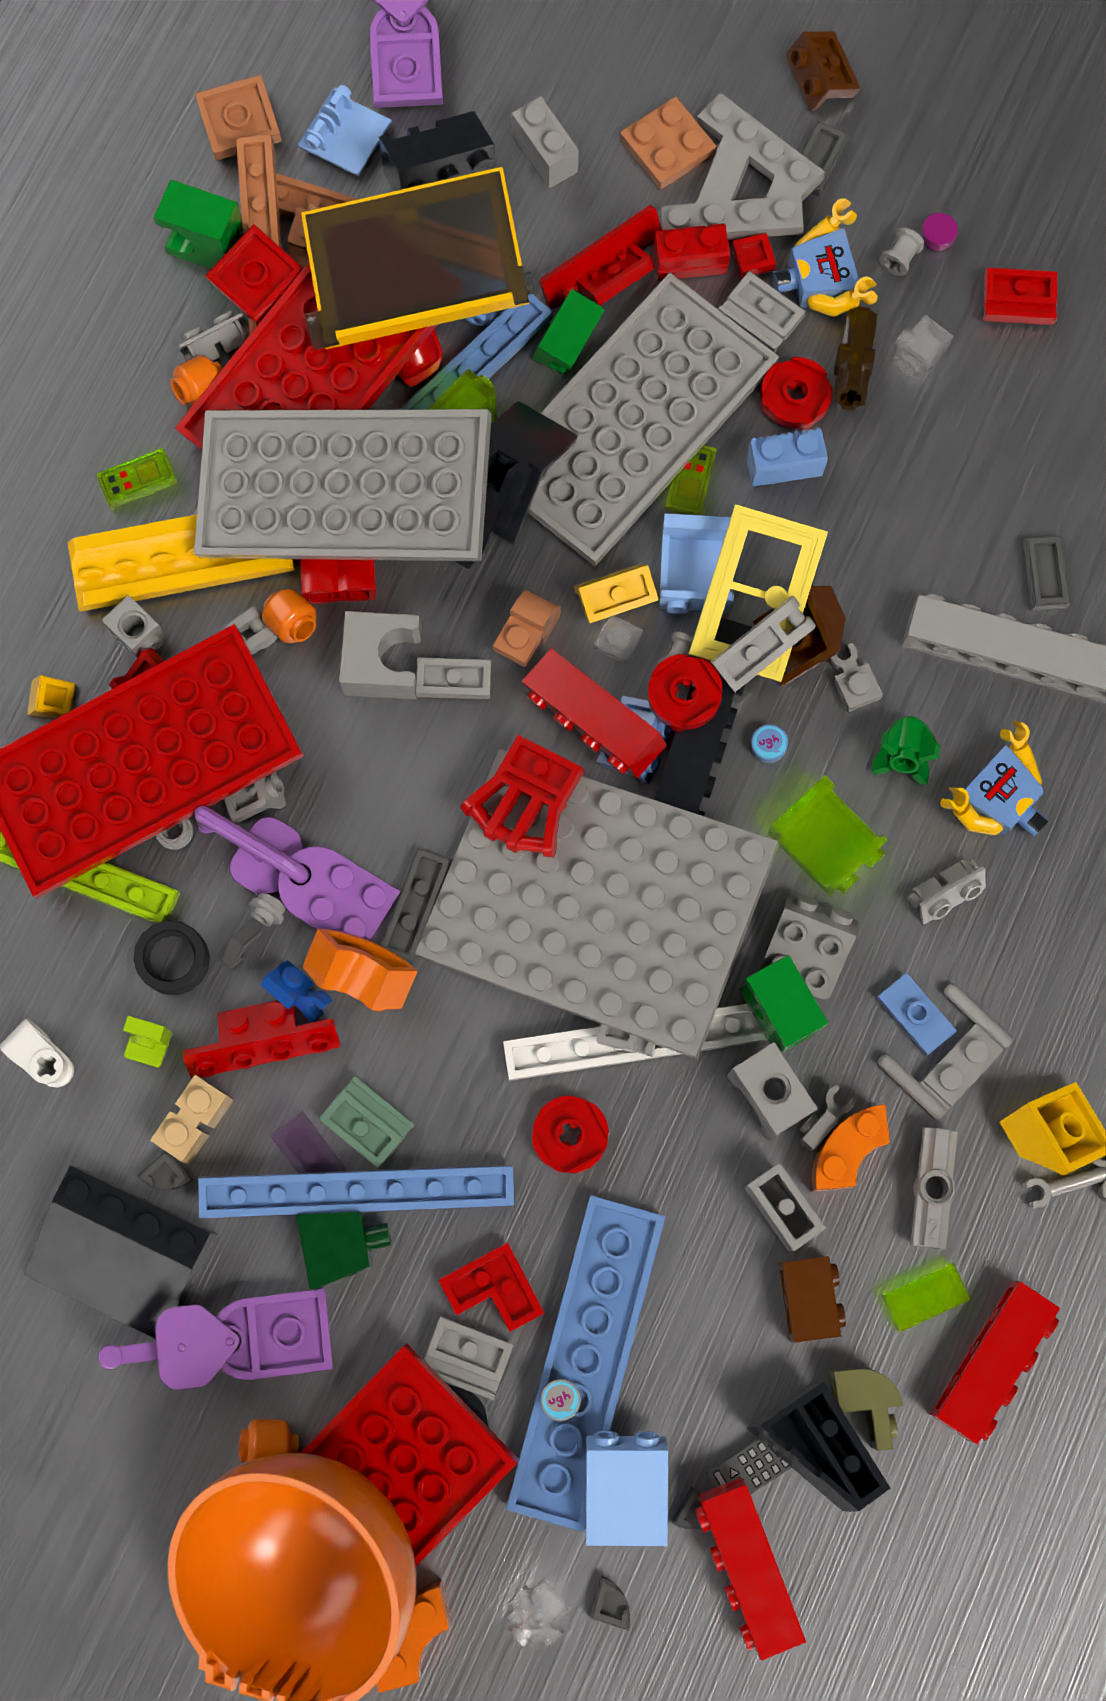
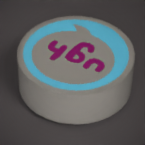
(560, 1400)

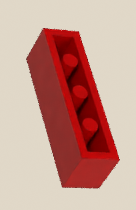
(594, 713)
(995, 1362)
(751, 1569)

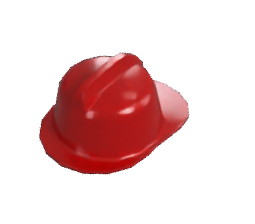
(423, 361)

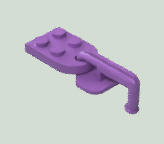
(405, 55)
(273, 860)
(277, 1339)

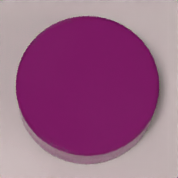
(939, 231)

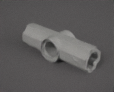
(936, 1162)

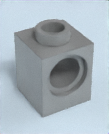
(127, 615)

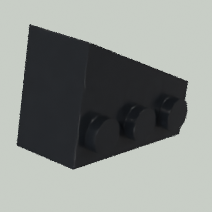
(445, 152)
(822, 1447)

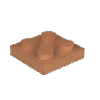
(236, 112)
(668, 143)

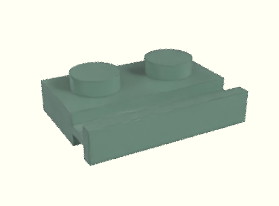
(366, 1122)

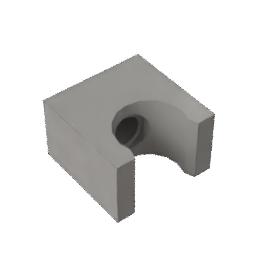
(364, 644)
(773, 1114)

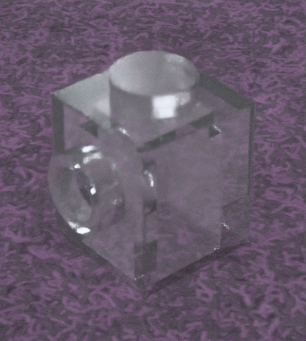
(921, 348)

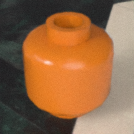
(193, 378)
(289, 616)
(266, 1438)

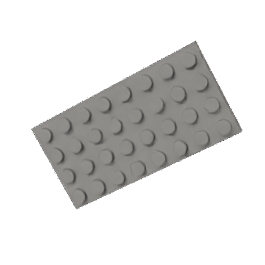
(643, 414)
(343, 484)

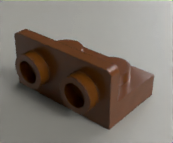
(821, 68)

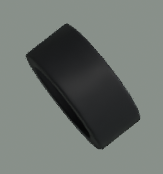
(155, 934)

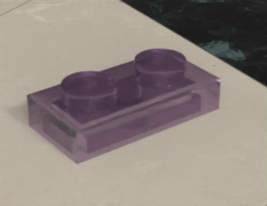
(306, 1146)

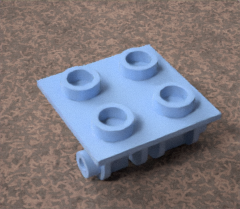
(344, 132)

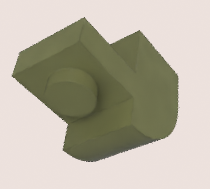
(870, 1391)

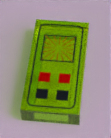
(136, 478)
(691, 483)

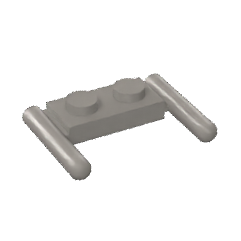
(960, 1065)

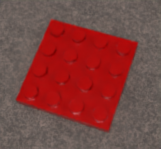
(417, 1448)

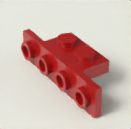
(607, 263)
(258, 1037)

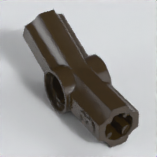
(855, 358)

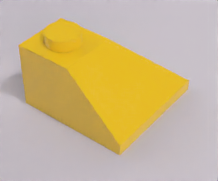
(1057, 1131)

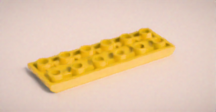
(153, 563)

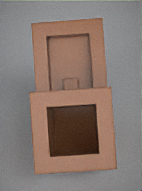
(527, 626)

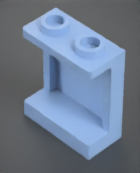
(689, 560)
(626, 1489)

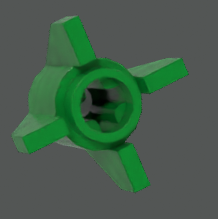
(907, 749)

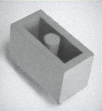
(545, 142)
(784, 1208)

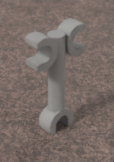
(1070, 1183)

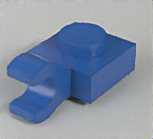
(294, 988)

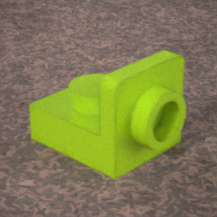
(147, 1041)

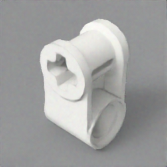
(33, 1052)

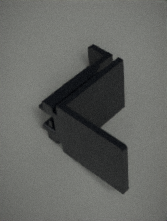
(519, 453)

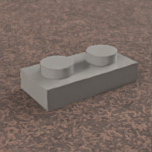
(453, 678)

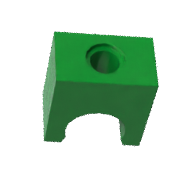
(200, 223)
(783, 1004)

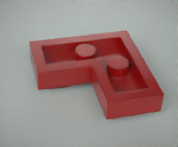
(497, 1277)

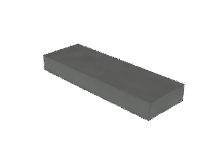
(415, 903)

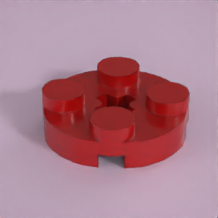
(787, 411)
(689, 671)
(576, 1113)

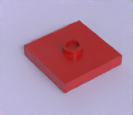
(254, 273)

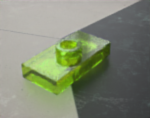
(926, 1297)

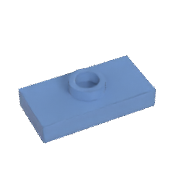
(916, 1014)

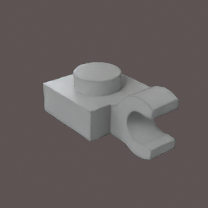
(817, 1127)

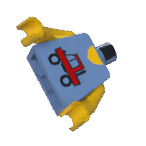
(824, 268)
(1002, 790)

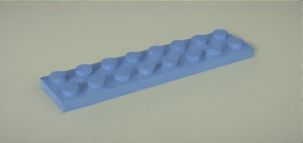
(590, 1351)

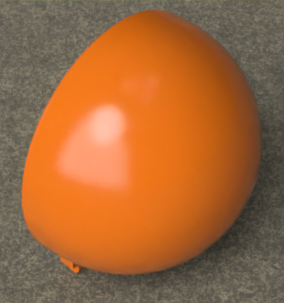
(293, 1579)

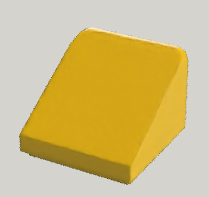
(50, 697)

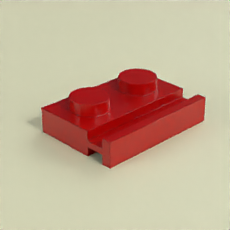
(1020, 296)

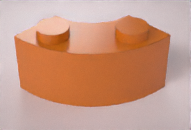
(359, 969)
(846, 1146)
(428, 1620)

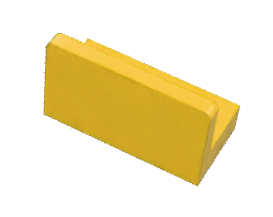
(616, 592)

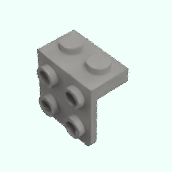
(814, 940)

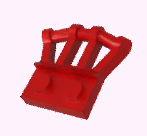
(536, 774)

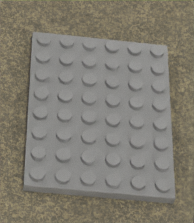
(619, 926)

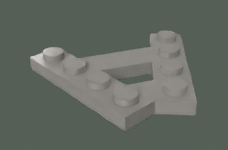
(744, 143)

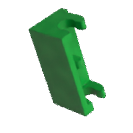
(568, 332)

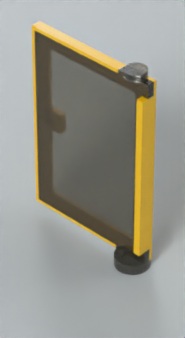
(413, 259)

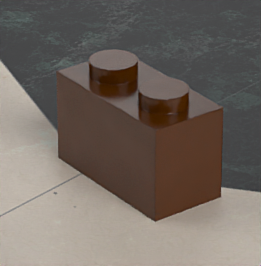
(811, 1299)

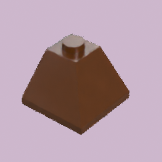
(823, 640)

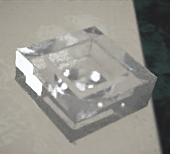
(618, 639)

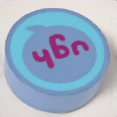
(769, 743)

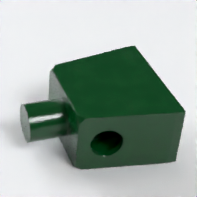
(338, 1245)

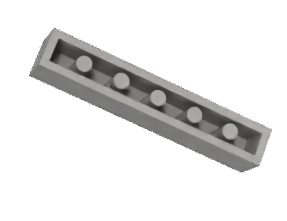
(1007, 646)

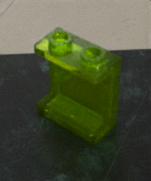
(827, 838)

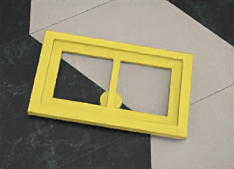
(741, 521)

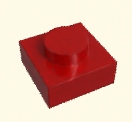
(753, 255)

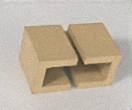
(179, 1131)

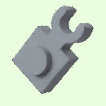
(855, 683)

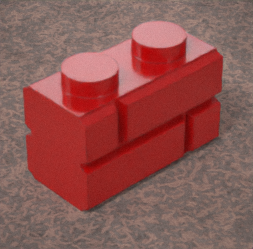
(691, 251)

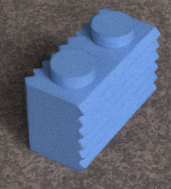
(786, 457)

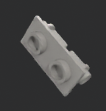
(227, 332)
(963, 883)

